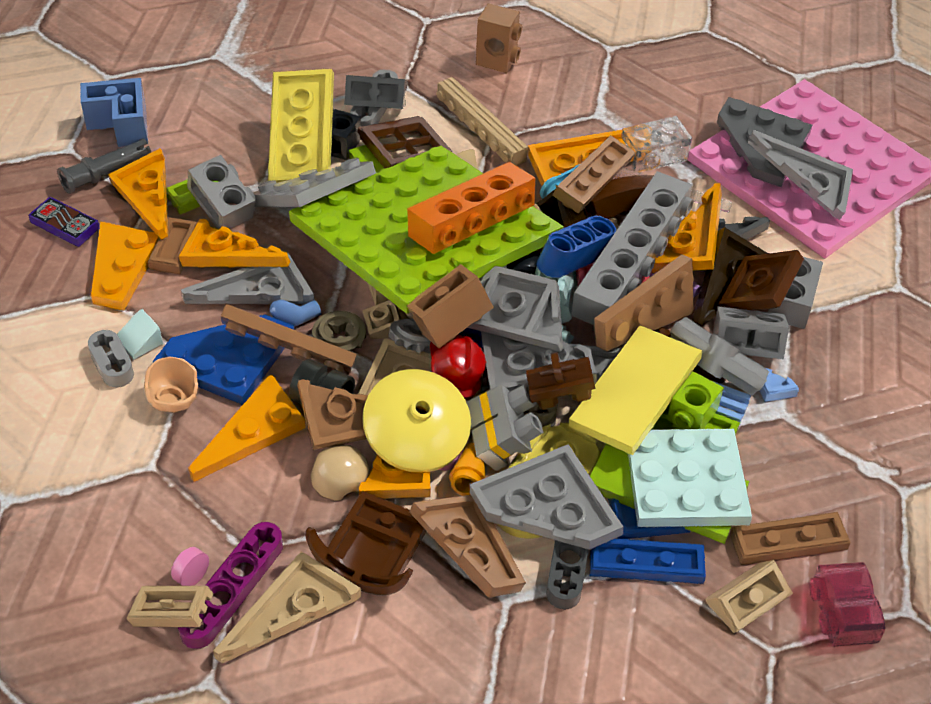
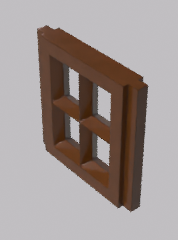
(397, 128)

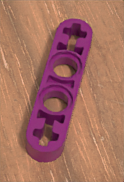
(235, 585)

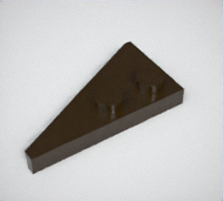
(728, 257)

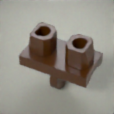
(559, 380)

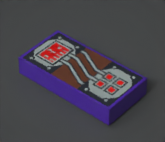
(64, 221)

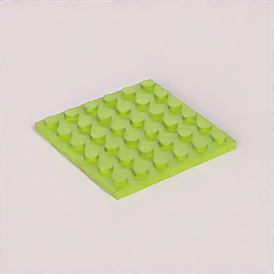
(369, 228)

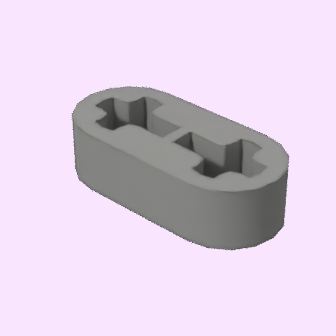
(104, 361)

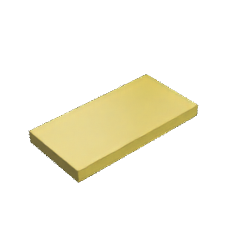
(300, 123)
(635, 389)

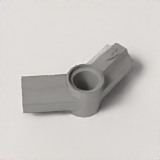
(721, 357)

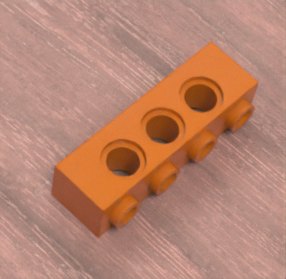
(471, 207)

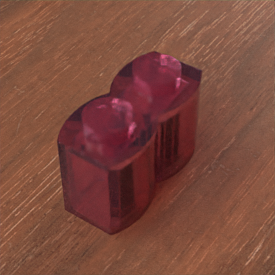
(847, 604)

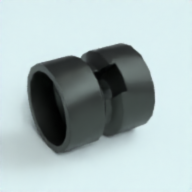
(318, 376)

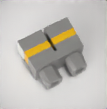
(501, 425)

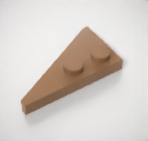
(333, 415)

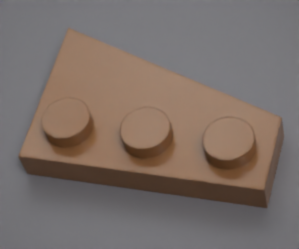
(471, 543)

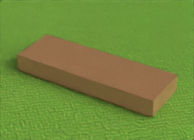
(789, 538)

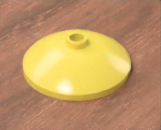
(414, 439)

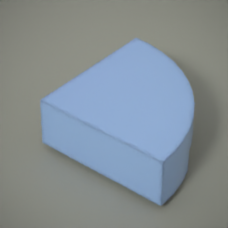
(778, 388)

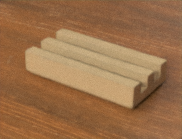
(166, 611)

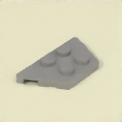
(523, 308)

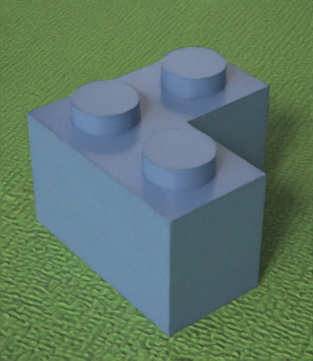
(117, 106)

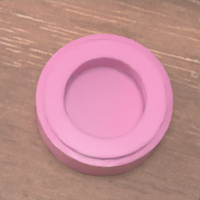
(190, 566)

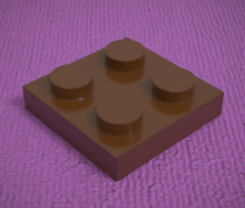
(762, 281)

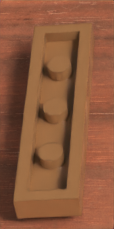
(593, 174)
(274, 335)

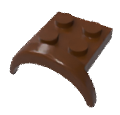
(371, 545)

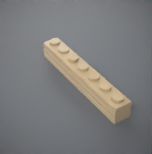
(482, 121)

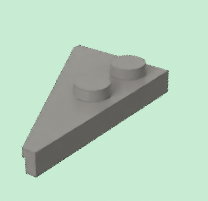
(818, 177)
(252, 286)

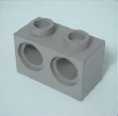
(216, 195)
(801, 294)
(753, 331)

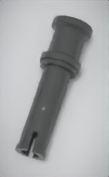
(91, 169)

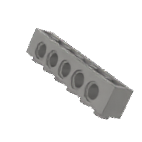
(633, 246)

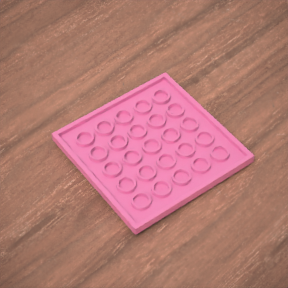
(881, 180)

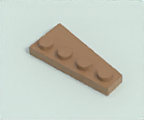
(652, 304)

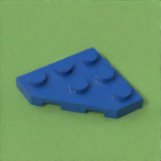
(224, 361)

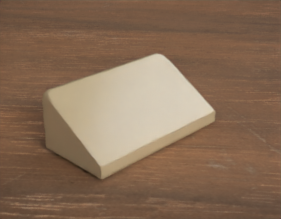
(749, 595)

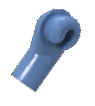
(293, 313)

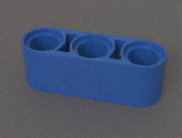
(575, 246)

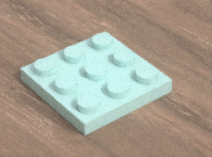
(689, 479)

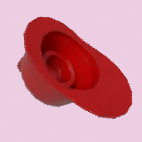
(460, 363)

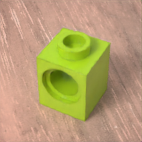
(695, 402)

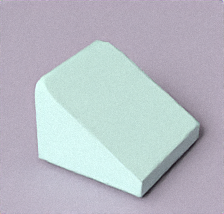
(140, 335)

